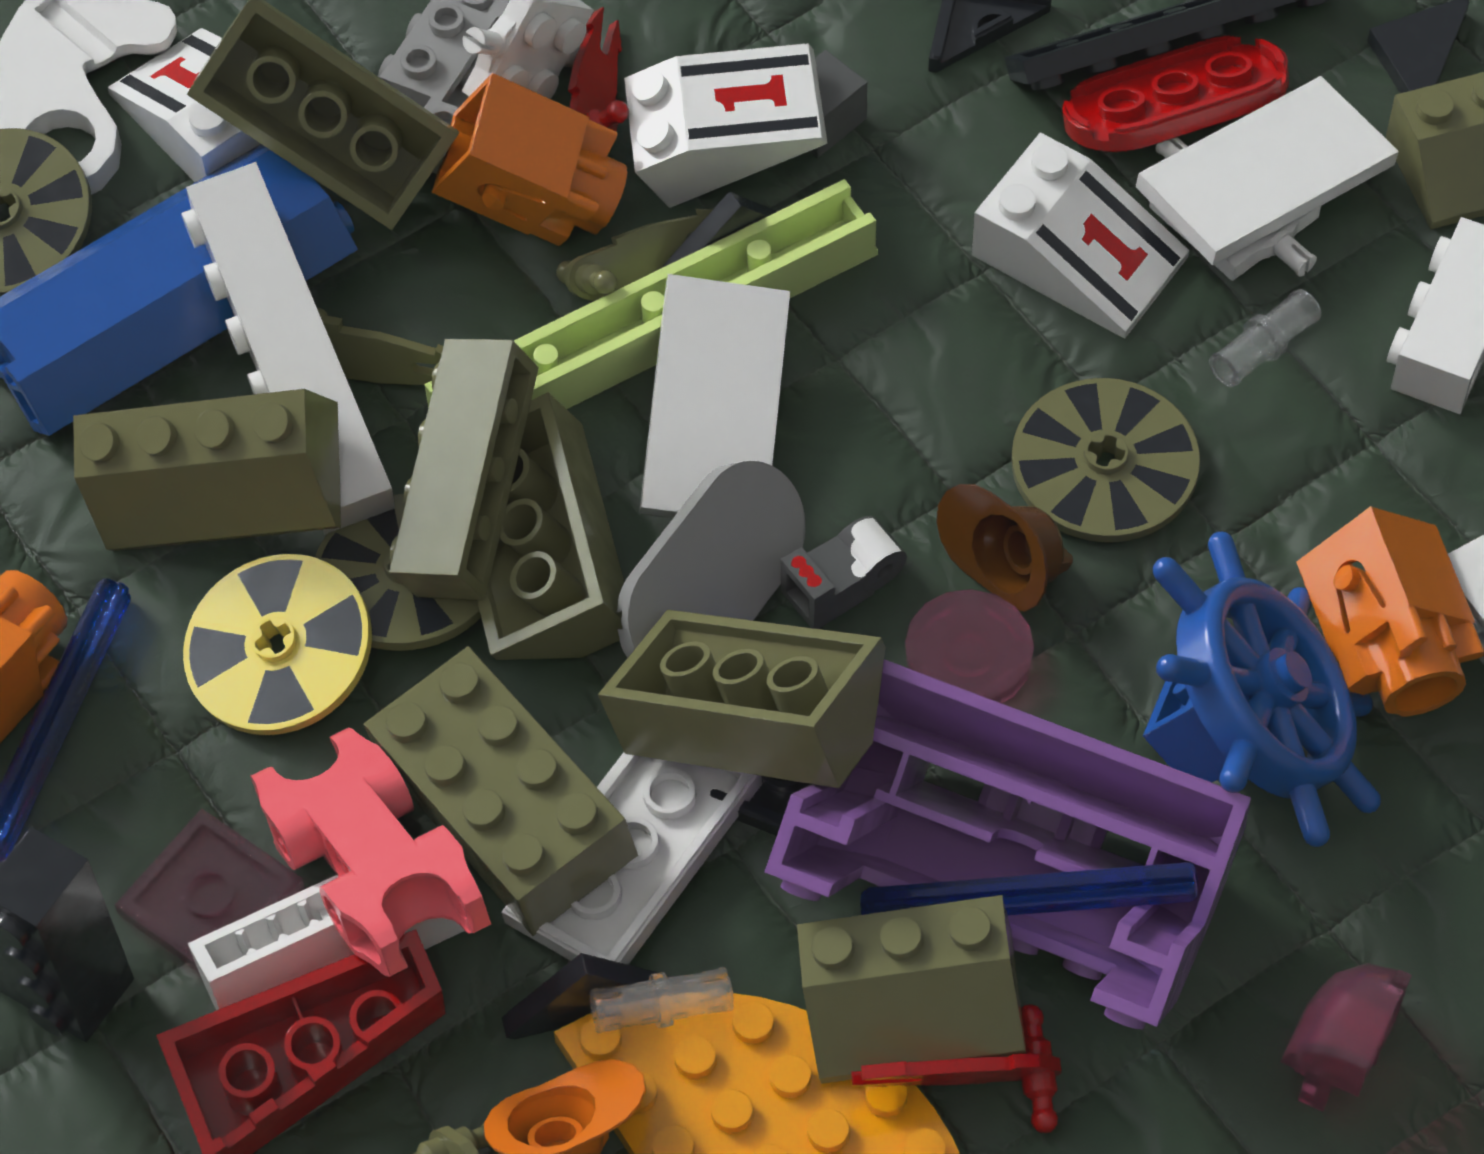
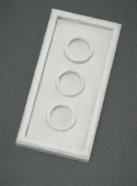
(1266, 170)
(712, 385)
(674, 833)

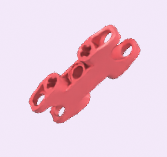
(382, 872)

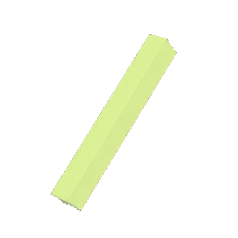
(622, 330)

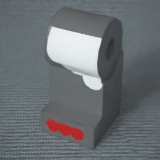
(841, 571)

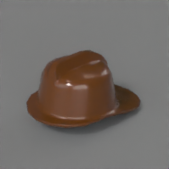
(1002, 545)

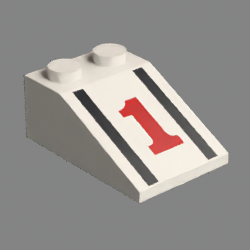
(722, 117)
(177, 123)
(1076, 237)

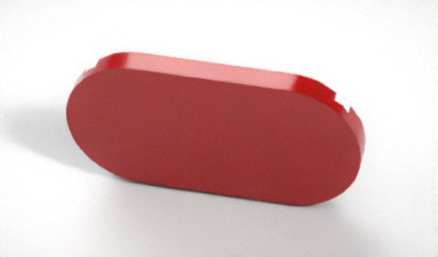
(1175, 93)

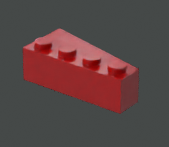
(296, 1045)

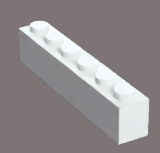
(280, 320)

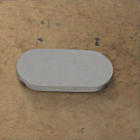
(716, 551)

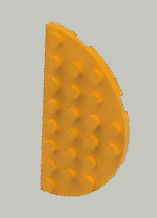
(752, 1088)

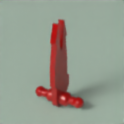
(595, 75)
(1034, 1069)

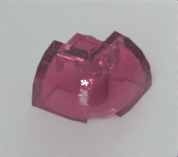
(1345, 1030)

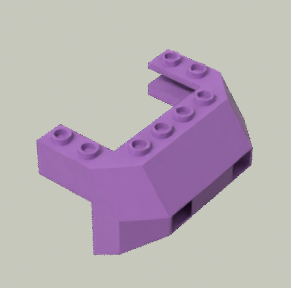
(1039, 813)

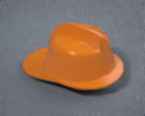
(567, 1112)

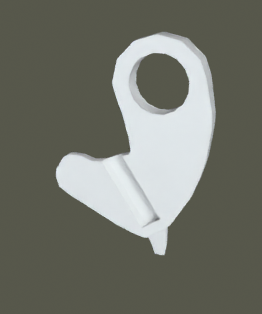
(47, 62)

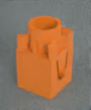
(531, 163)
(1399, 621)
(28, 632)

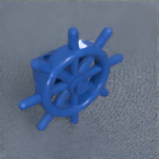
(1256, 693)

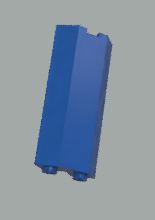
(142, 298)

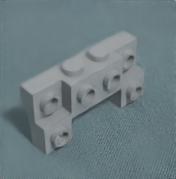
(432, 59)

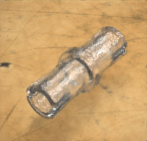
(1265, 337)
(661, 1000)

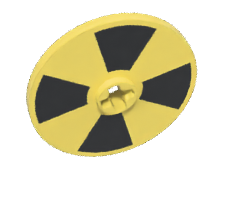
(231, 651)

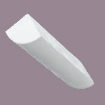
(282, 945)

